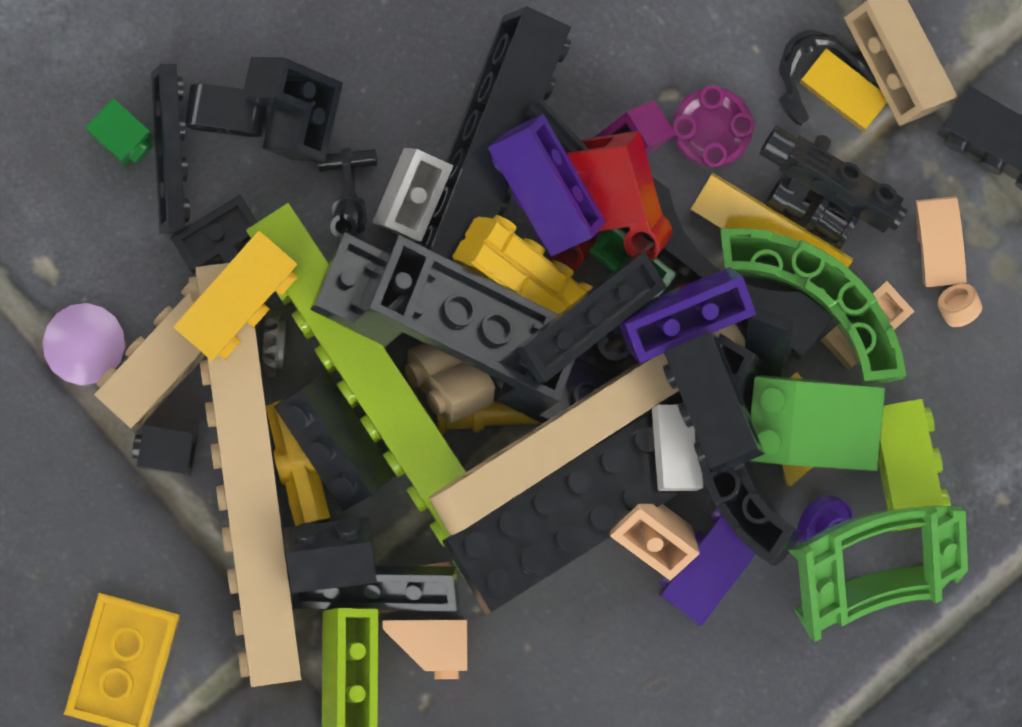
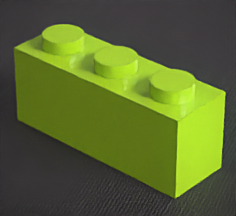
(907, 458)
(350, 668)

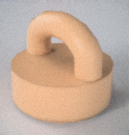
(959, 305)

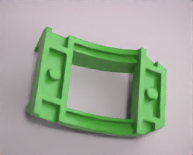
(832, 599)

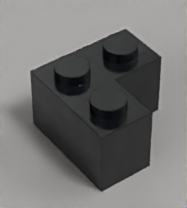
(300, 105)

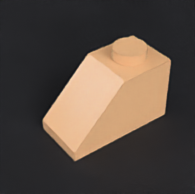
(657, 538)
(432, 644)

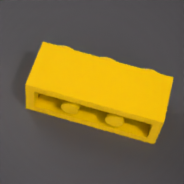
(237, 297)

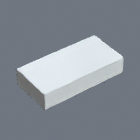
(674, 451)

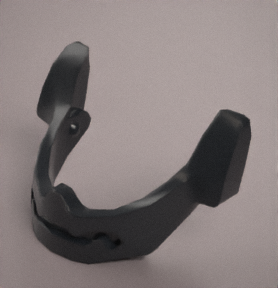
(805, 43)

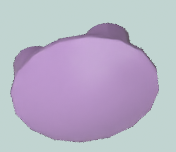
(83, 343)

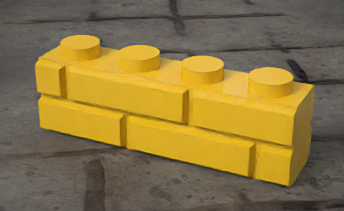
(517, 264)

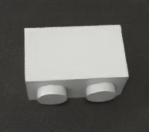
(412, 194)

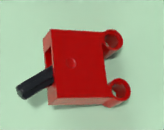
(619, 184)

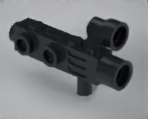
(831, 178)

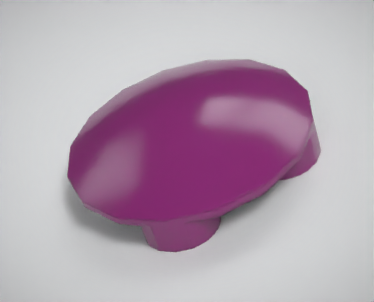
(712, 127)

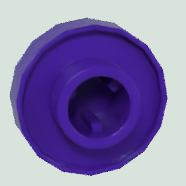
(823, 514)

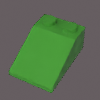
(817, 422)

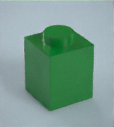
(121, 133)

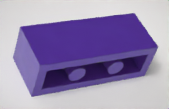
(546, 185)
(686, 314)
(710, 574)

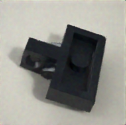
(216, 235)

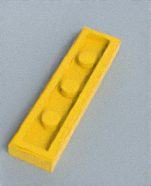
(733, 208)

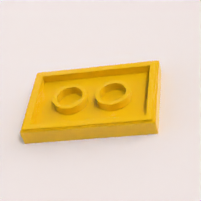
(121, 663)

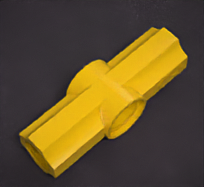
(297, 474)

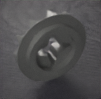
(274, 344)

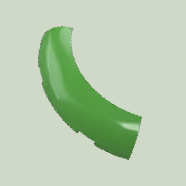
(829, 285)

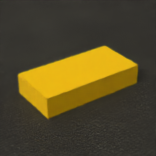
(844, 90)

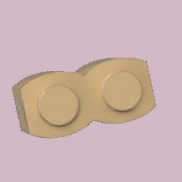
(450, 384)

